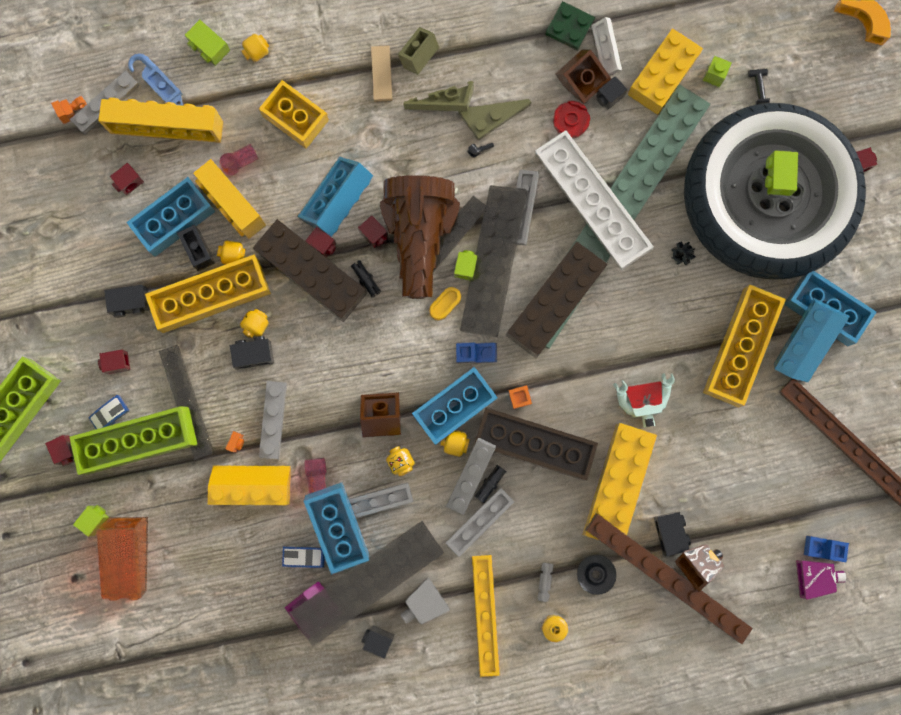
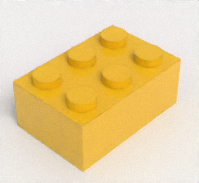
(294, 114)

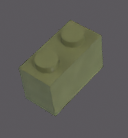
(418, 50)

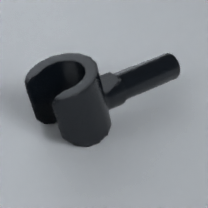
(474, 151)

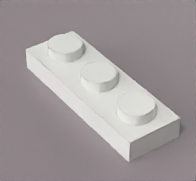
(606, 46)

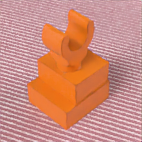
(65, 110)

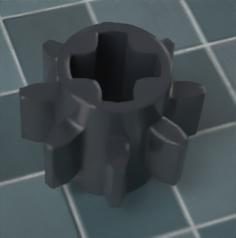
(678, 252)

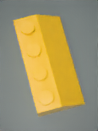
(249, 485)

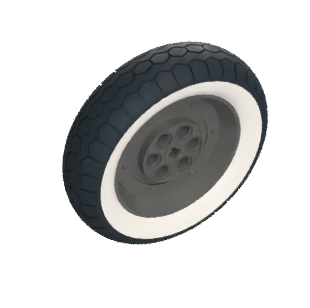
(772, 241)

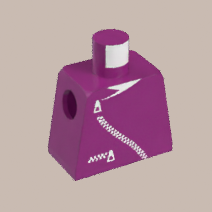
(817, 578)

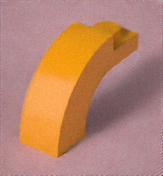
(872, 17)

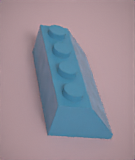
(336, 195)
(810, 341)
(454, 405)

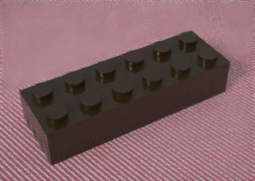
(310, 270)
(556, 299)
(537, 444)

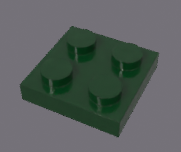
(570, 25)

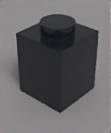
(611, 93)

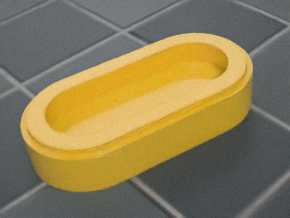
(445, 303)

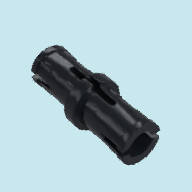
(366, 278)
(490, 483)

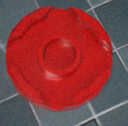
(571, 117)

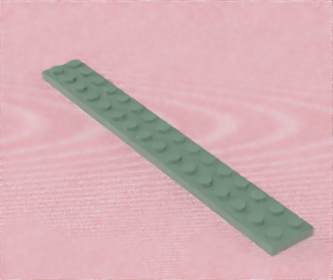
(649, 163)

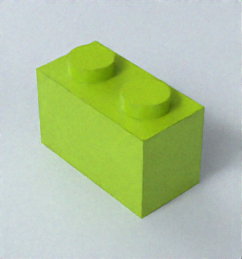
(207, 42)
(782, 173)

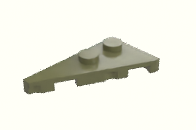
(444, 100)
(489, 117)

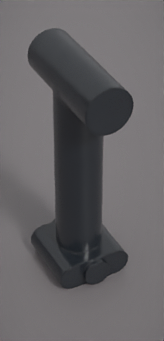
(758, 73)

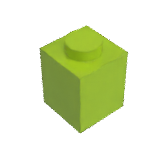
(717, 71)
(465, 265)
(91, 520)

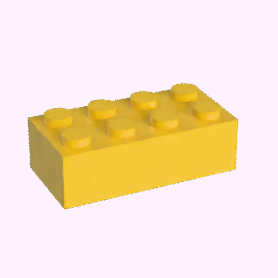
(665, 71)
(232, 203)

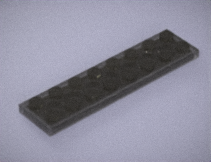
(494, 261)
(366, 583)

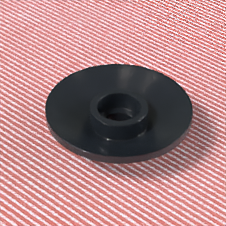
(606, 577)

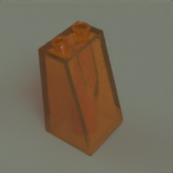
(123, 557)

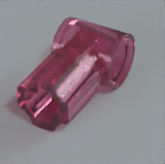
(240, 158)
(316, 471)

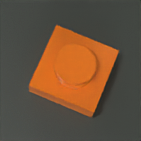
(520, 397)
(236, 442)

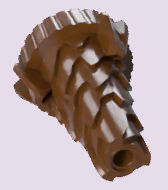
(418, 213)

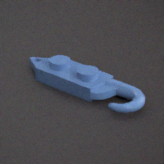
(157, 80)

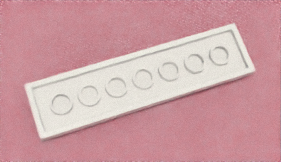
(594, 200)

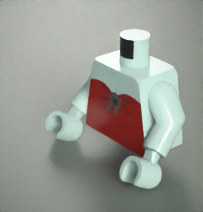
(645, 399)

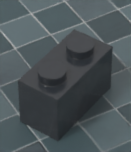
(196, 248)
(126, 300)
(251, 353)
(672, 533)
(377, 641)

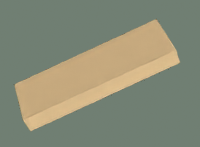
(381, 73)

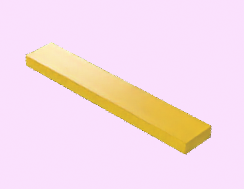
(485, 616)

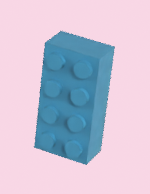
(170, 214)
(816, 286)
(336, 528)

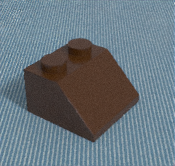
(583, 75)
(380, 415)

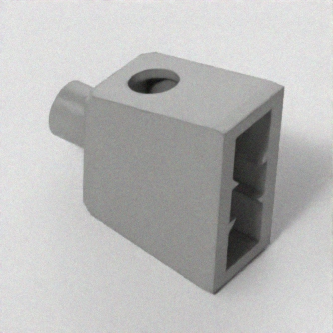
(424, 604)

